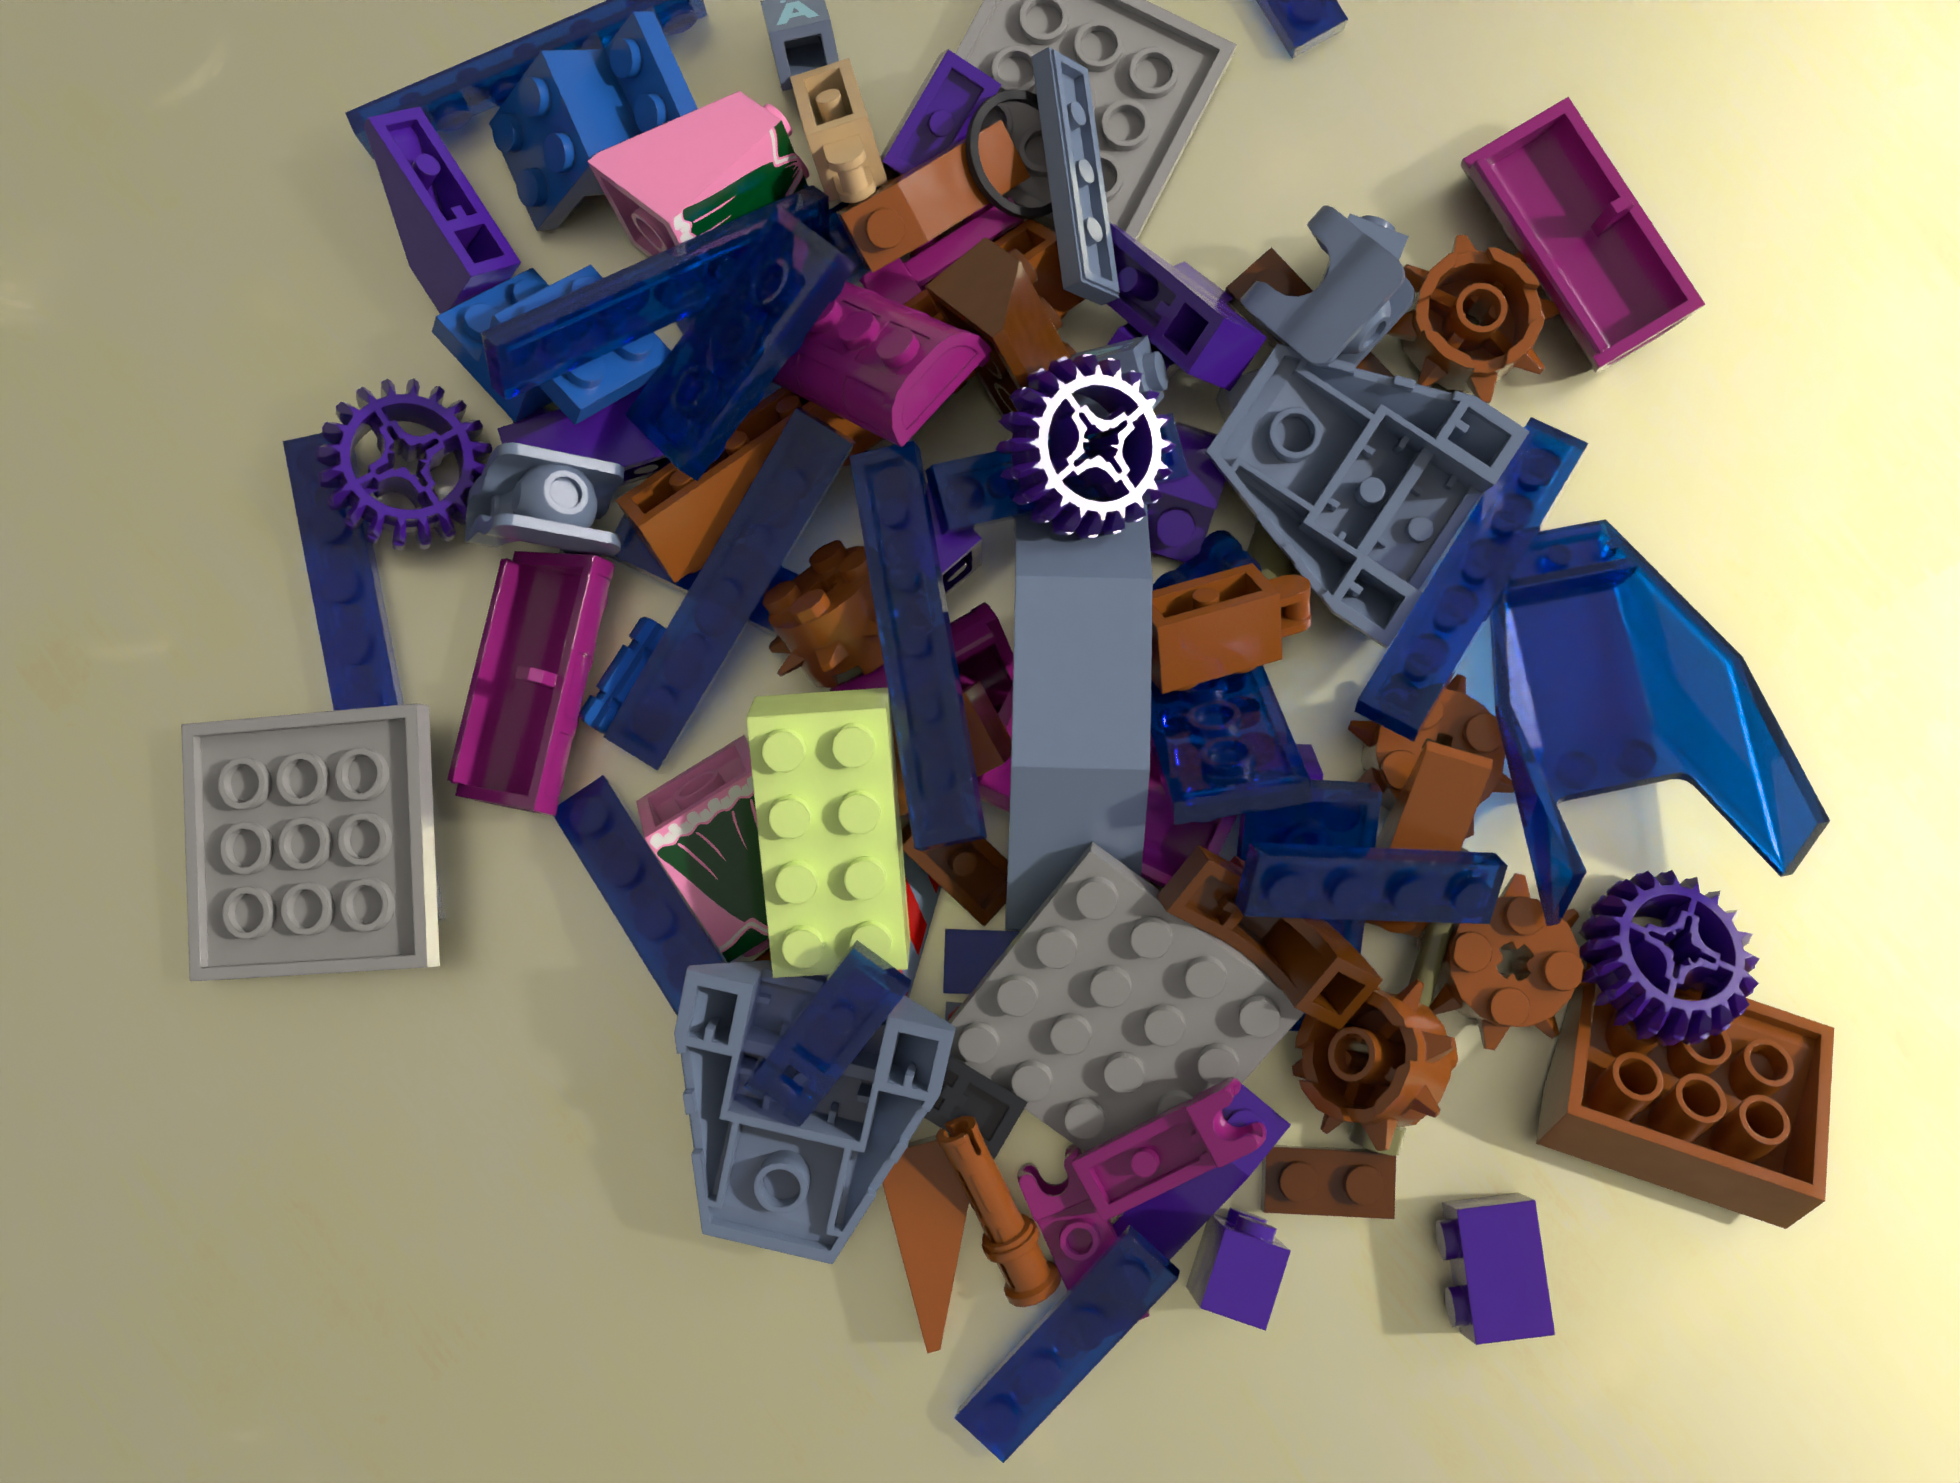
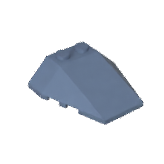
(1360, 477)
(752, 1166)

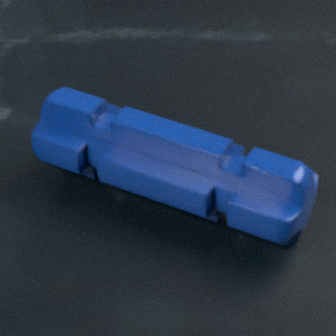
(621, 675)

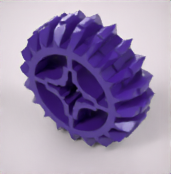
(382, 418)
(1121, 454)
(1645, 965)

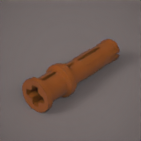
(1008, 1234)

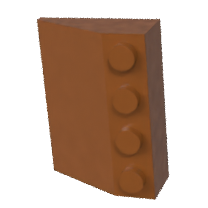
(1711, 1119)

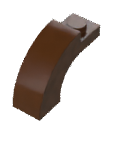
(1301, 955)

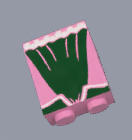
(699, 172)
(709, 845)

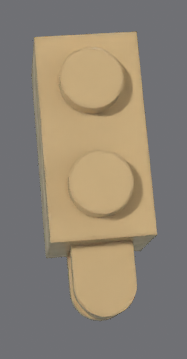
(839, 132)

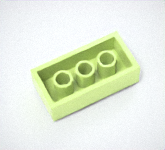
(828, 828)

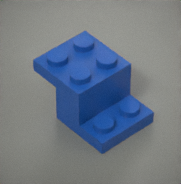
(581, 105)
(577, 392)

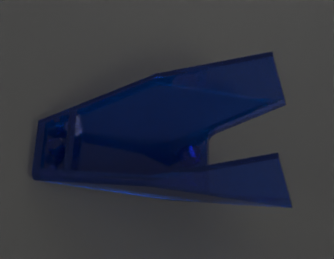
(1627, 686)

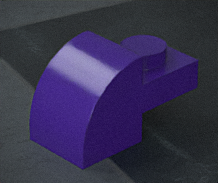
(1185, 511)

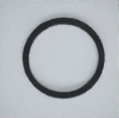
(974, 162)

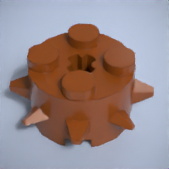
(1496, 292)
(826, 616)
(1454, 722)
(1542, 976)
(1380, 1067)

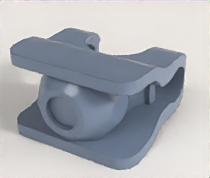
(1350, 308)
(543, 500)

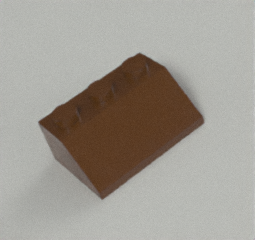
(995, 299)

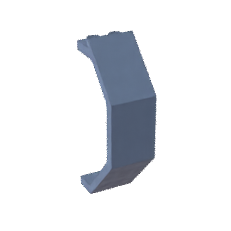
(1077, 705)

